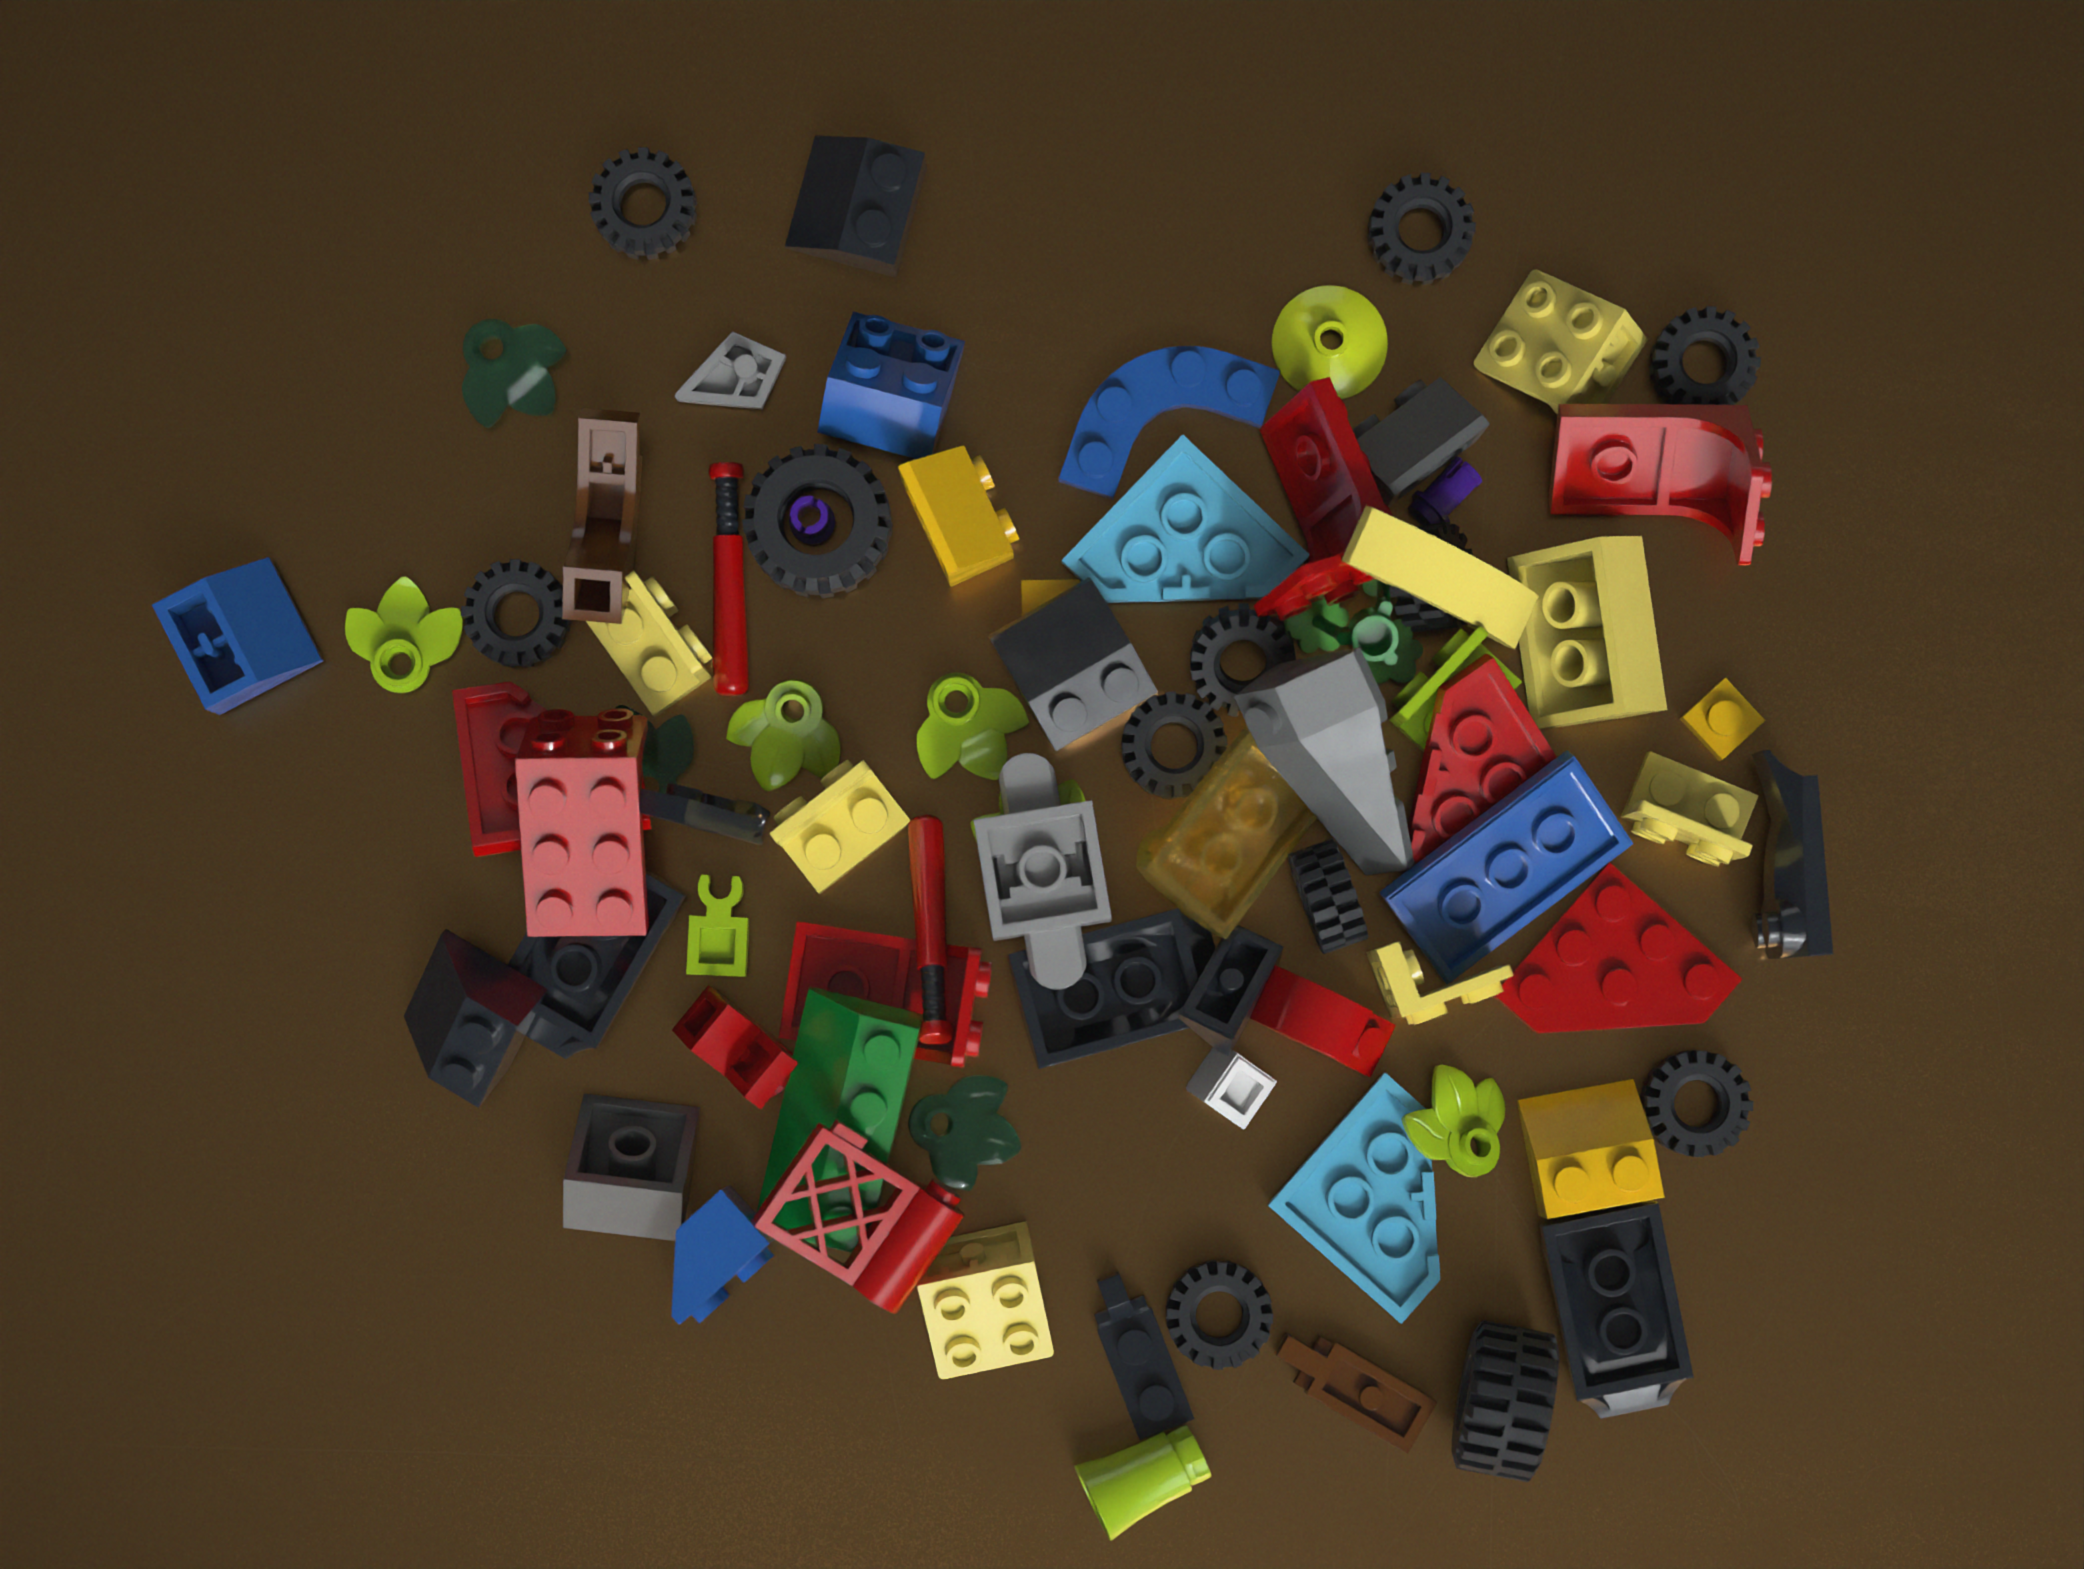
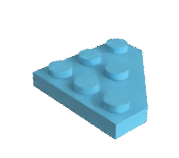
(1185, 538)
(1370, 1201)

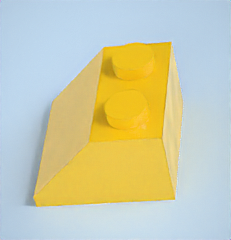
(957, 514)
(1589, 1149)

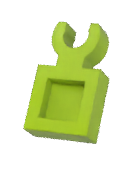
(718, 940)

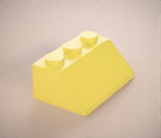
(1590, 633)

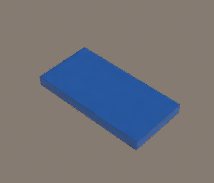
(1506, 867)

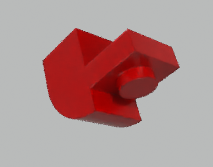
(1323, 1021)
(736, 1046)

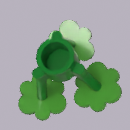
(1383, 641)

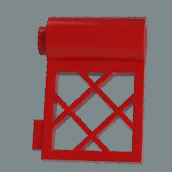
(903, 1232)

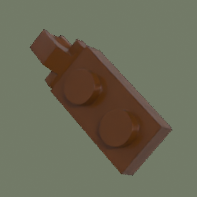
(1358, 1390)

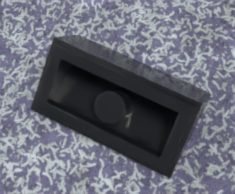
(1230, 988)

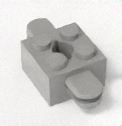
(1042, 871)

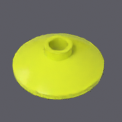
(1304, 358)

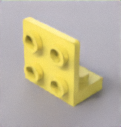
(1561, 344)
(651, 650)
(1690, 807)
(839, 824)
(1400, 973)
(985, 1302)

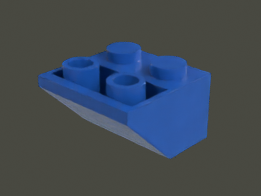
(890, 386)
(237, 634)
(712, 1250)

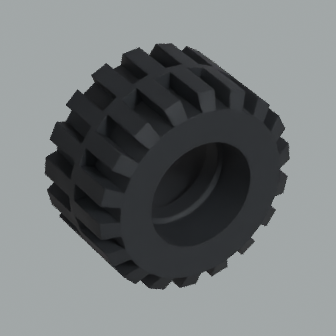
(813, 471)
(1505, 1401)

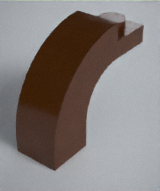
(605, 516)

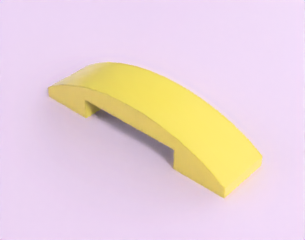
(1440, 575)

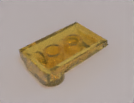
(1226, 838)

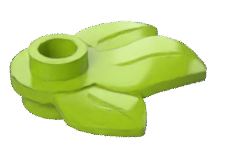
(403, 627)
(971, 736)
(785, 743)
(1457, 1116)

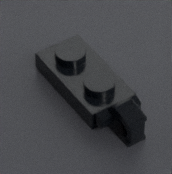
(706, 812)
(1140, 1361)

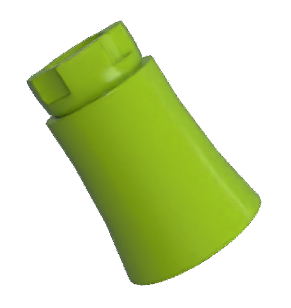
(1142, 1478)

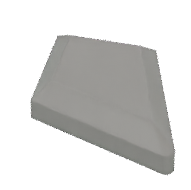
(734, 375)

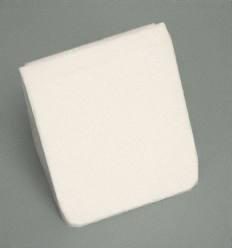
(1231, 1086)

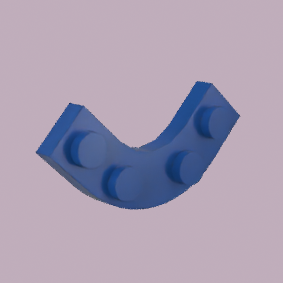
(1154, 385)

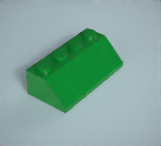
(849, 1069)

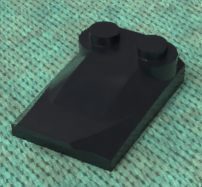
(1796, 897)
(590, 974)
(1127, 994)
(1617, 1307)

